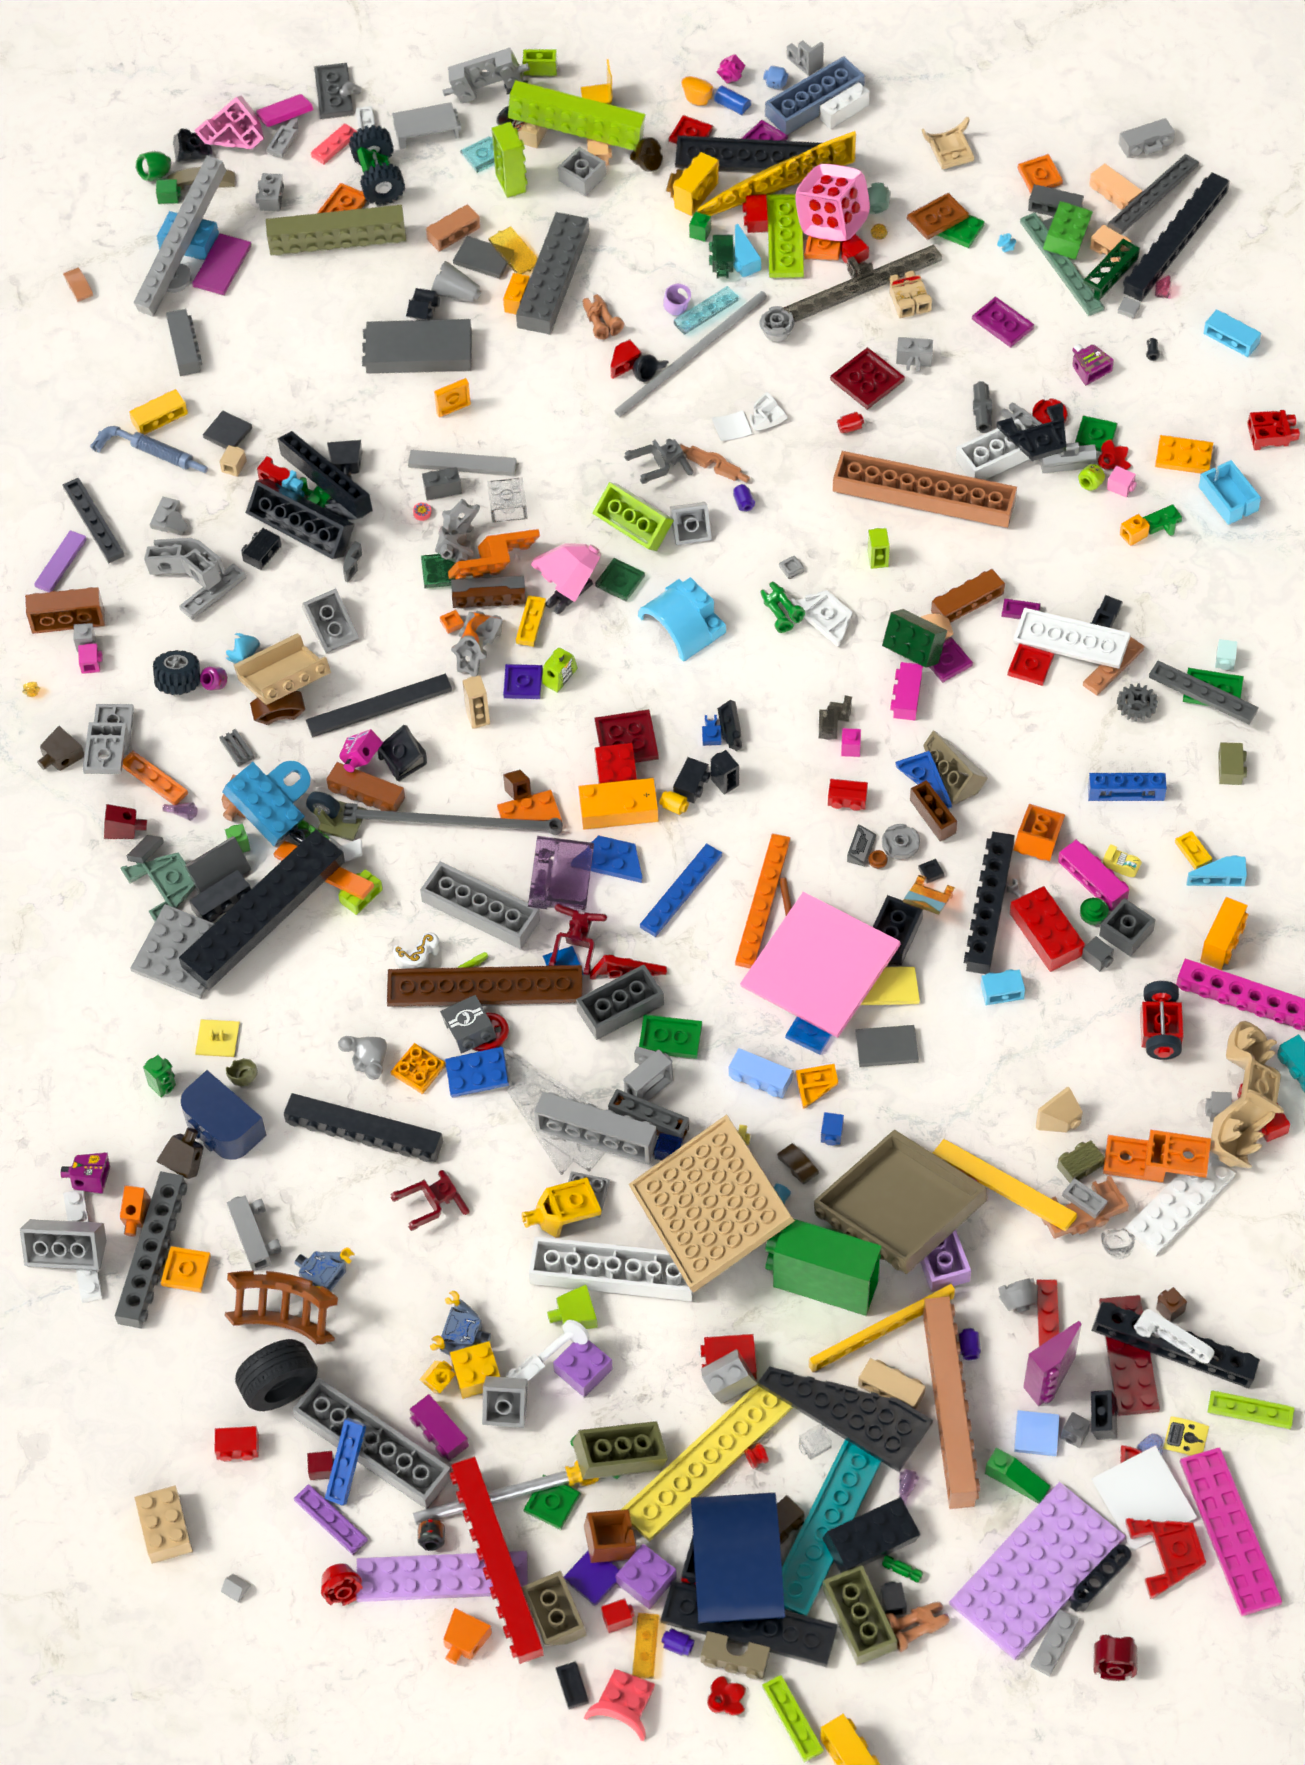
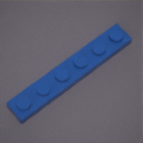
(680, 890)

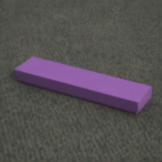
(60, 561)
(330, 1519)

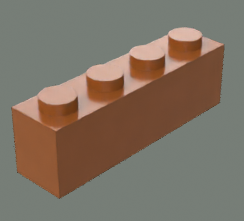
(969, 596)
(365, 788)

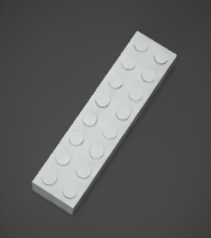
(607, 1269)

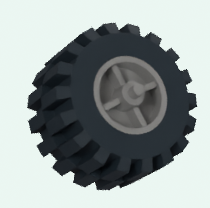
(176, 672)

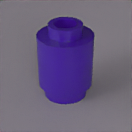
(743, 498)
(969, 1344)
(677, 1642)

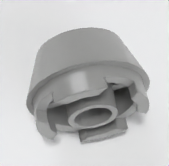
(776, 323)
(1019, 1295)

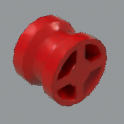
(756, 1455)

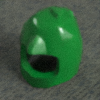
(157, 163)

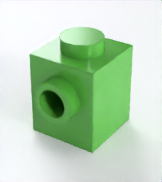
(240, 834)

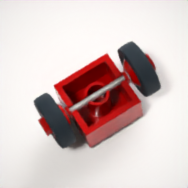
(1161, 1020)

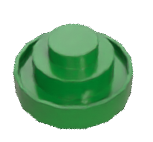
(1093, 911)

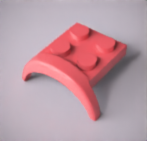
(624, 1700)

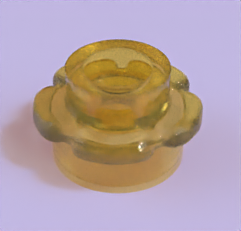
(879, 231)
(31, 689)

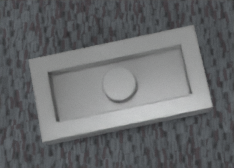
(162, 512)
(1084, 1198)

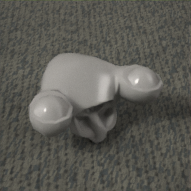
(368, 1054)

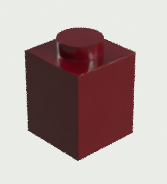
(320, 1465)

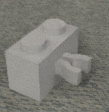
(914, 352)

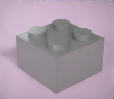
(582, 171)
(504, 1401)

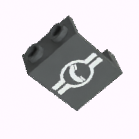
(468, 1024)

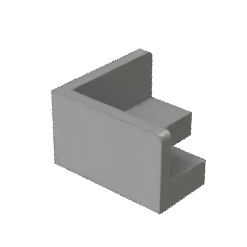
(805, 57)

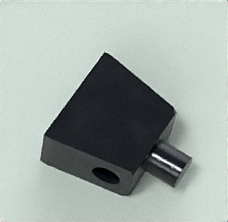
(346, 456)

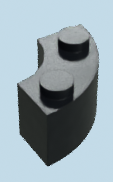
(423, 304)

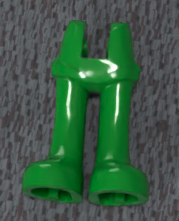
(772, 600)

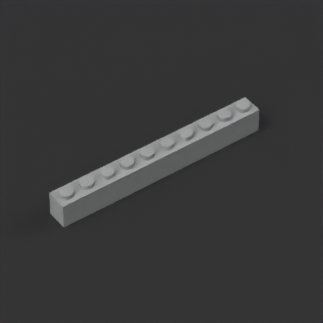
(179, 236)

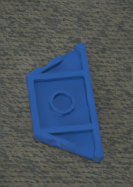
(616, 859)

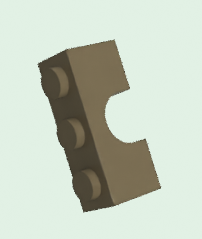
(751, 1663)

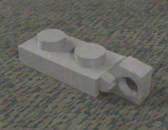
(283, 138)

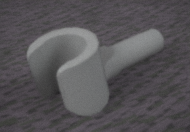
(1014, 888)

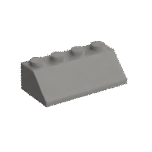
(63, 1244)

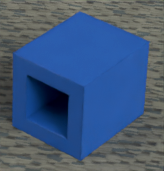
(832, 1128)

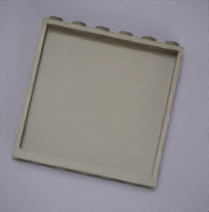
(900, 1200)

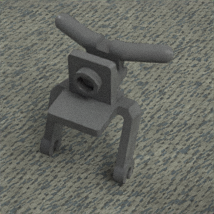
(668, 453)

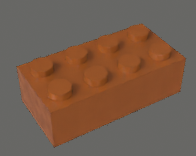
(63, 609)

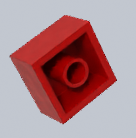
(615, 763)

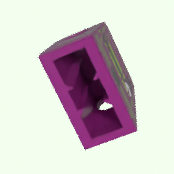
(1091, 363)

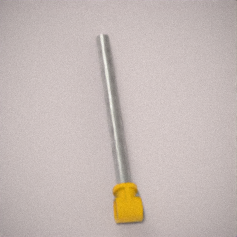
(571, 1475)

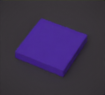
(522, 681)
(592, 1579)

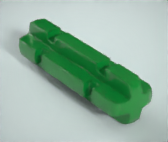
(902, 1568)

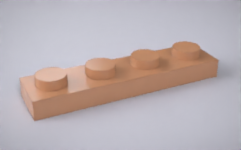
(1104, 675)

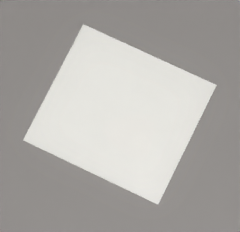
(1143, 1491)

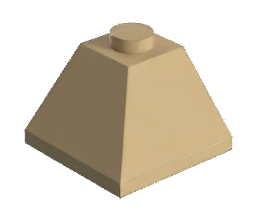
(1059, 1113)

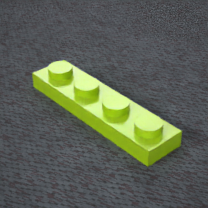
(1250, 1409)
(792, 1718)

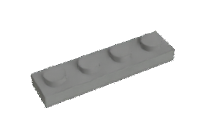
(205, 598)

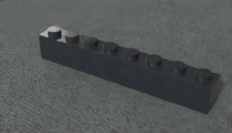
(325, 474)
(363, 1127)

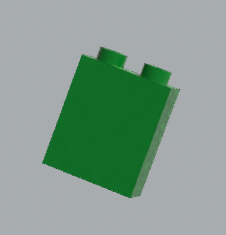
(824, 1265)

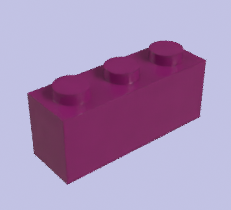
(438, 1428)

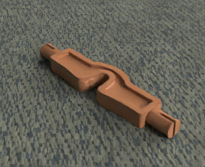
(721, 468)

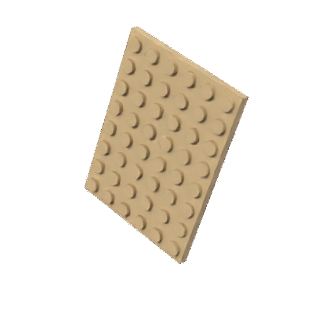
(710, 1203)

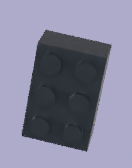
(899, 922)

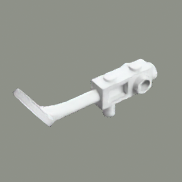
(572, 1331)

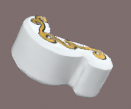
(420, 956)

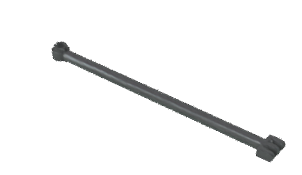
(352, 813)

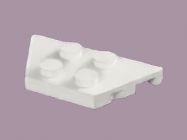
(826, 615)

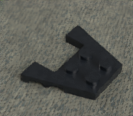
(1038, 440)

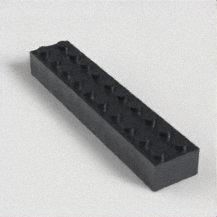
(262, 909)

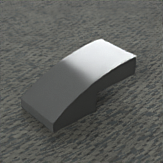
(350, 563)

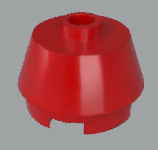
(340, 1584)

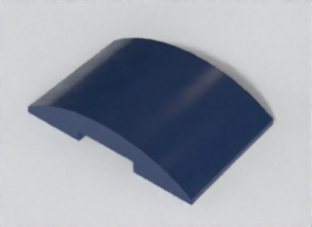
(737, 1557)

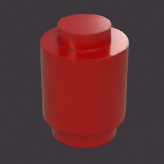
(850, 422)

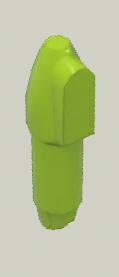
(475, 961)

